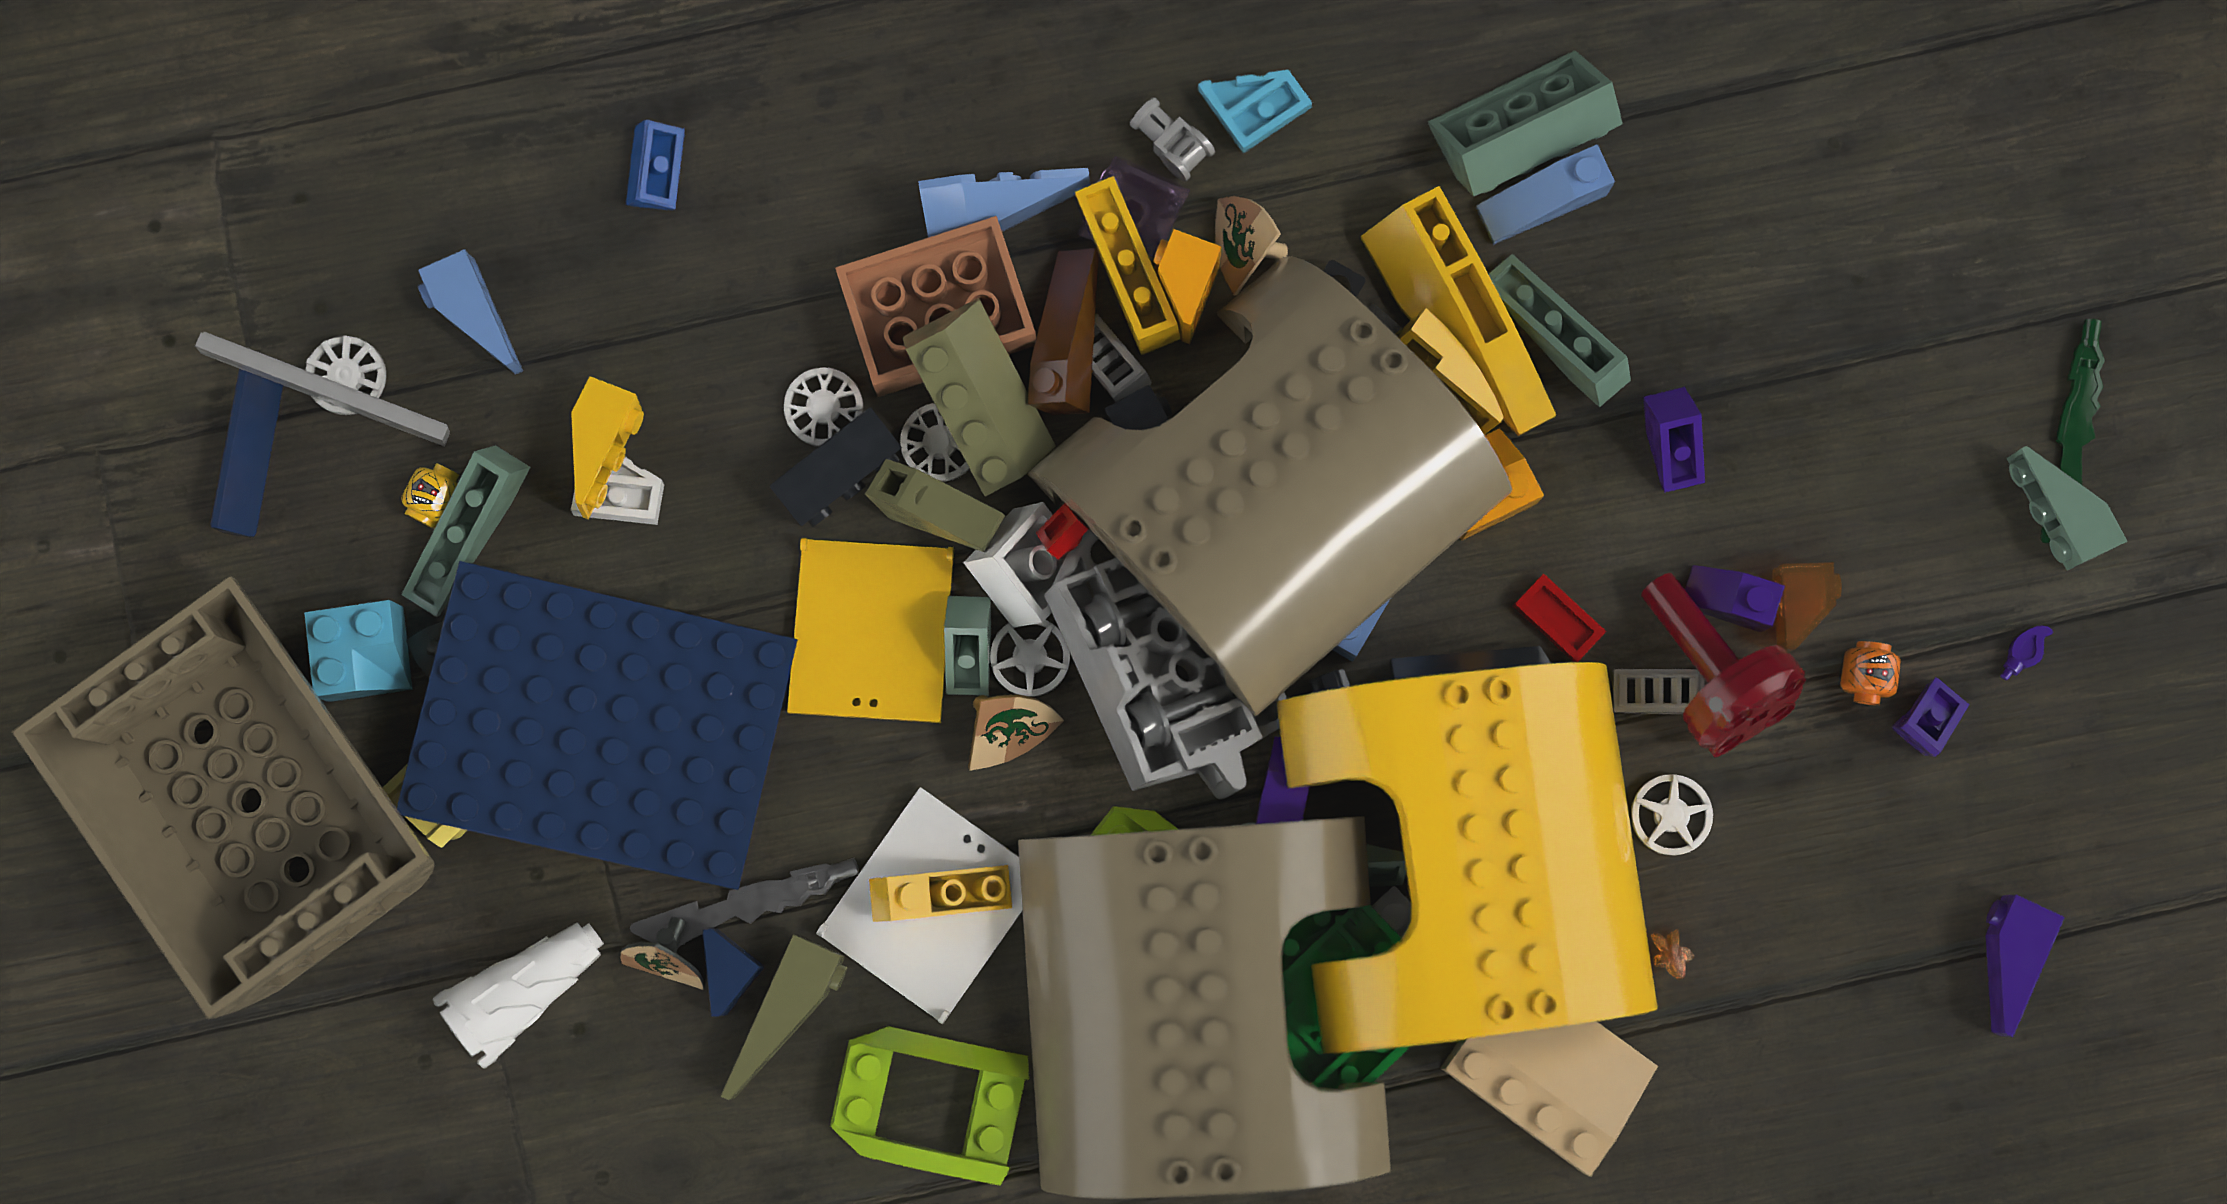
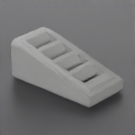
(1127, 377)
(1619, 690)

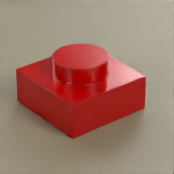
(1062, 532)

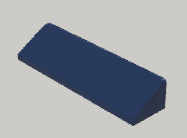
(246, 455)

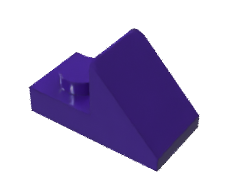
(1931, 718)

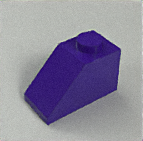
(1675, 438)
(1735, 596)

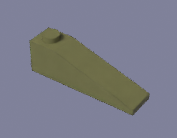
(796, 991)

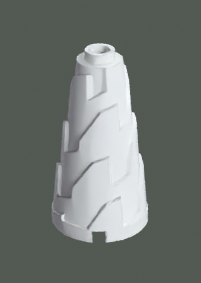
(513, 993)

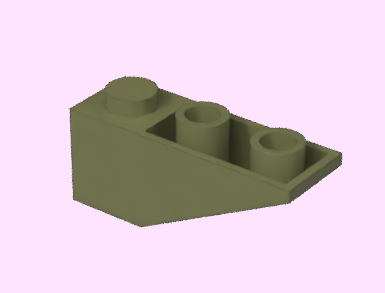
(933, 506)

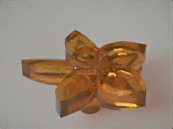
(1671, 954)

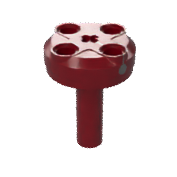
(1739, 694)

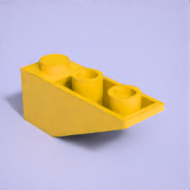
(600, 430)
(940, 893)

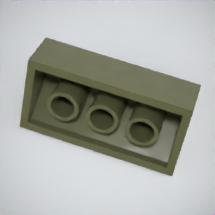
(979, 396)

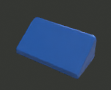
(655, 166)

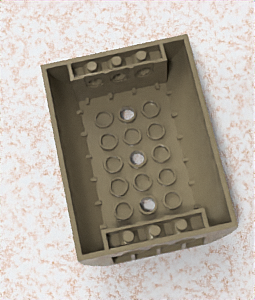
(172, 813)

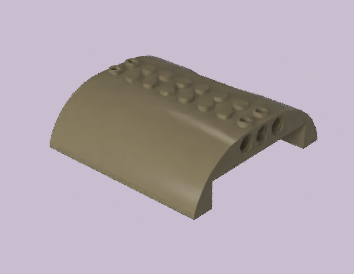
(1287, 485)
(1168, 1012)

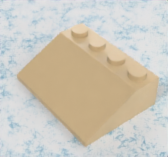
(1558, 1084)

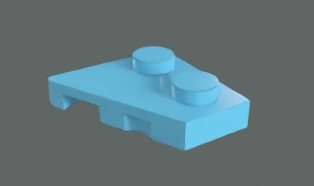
(1255, 105)

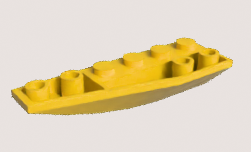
(1435, 267)

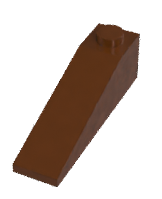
(1065, 337)

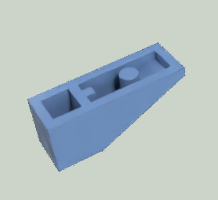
(1547, 194)
(462, 297)

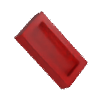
(1559, 618)

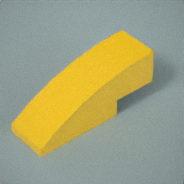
(1453, 366)

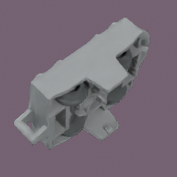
(1124, 656)

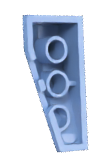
(963, 201)

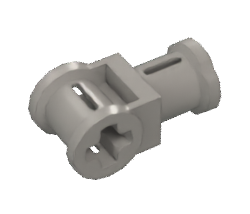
(1174, 142)

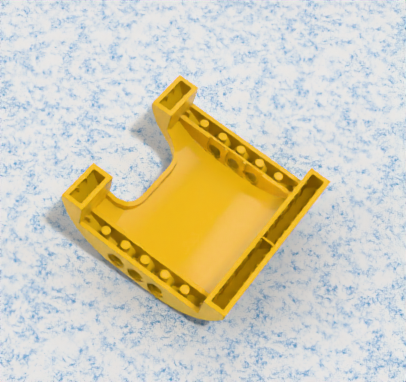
(1508, 850)

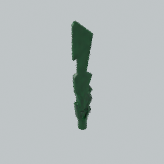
(2081, 404)

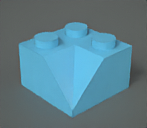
(358, 650)

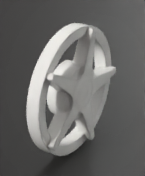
(1030, 659)
(1672, 814)

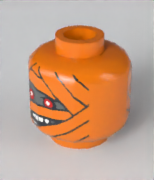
(1870, 672)

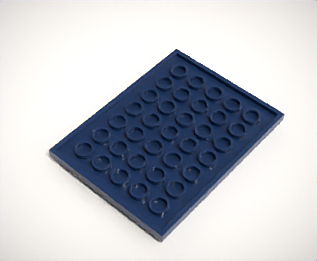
(597, 726)

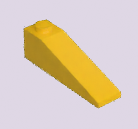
(1128, 266)

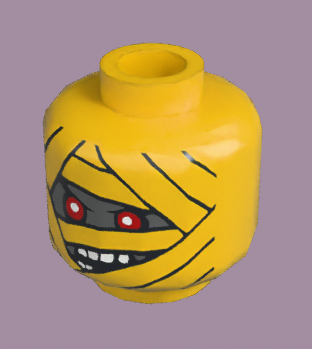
(429, 494)

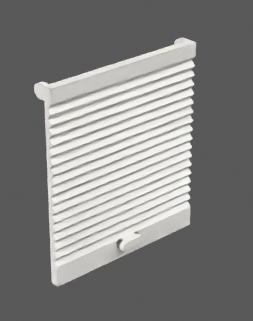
(929, 956)

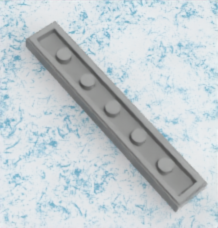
(322, 388)

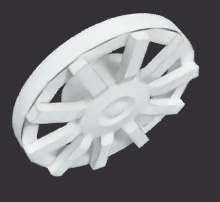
(347, 370)

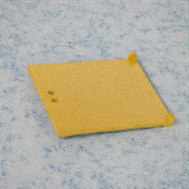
(870, 631)

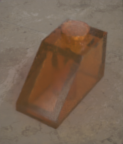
(1806, 600)

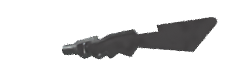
(750, 901)

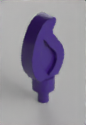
(2025, 650)

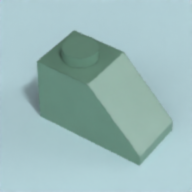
(967, 645)

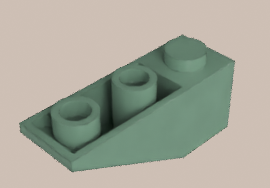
(2072, 516)

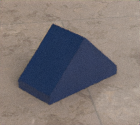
(728, 971)

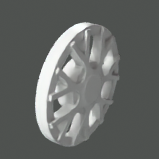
(822, 404)
(936, 442)

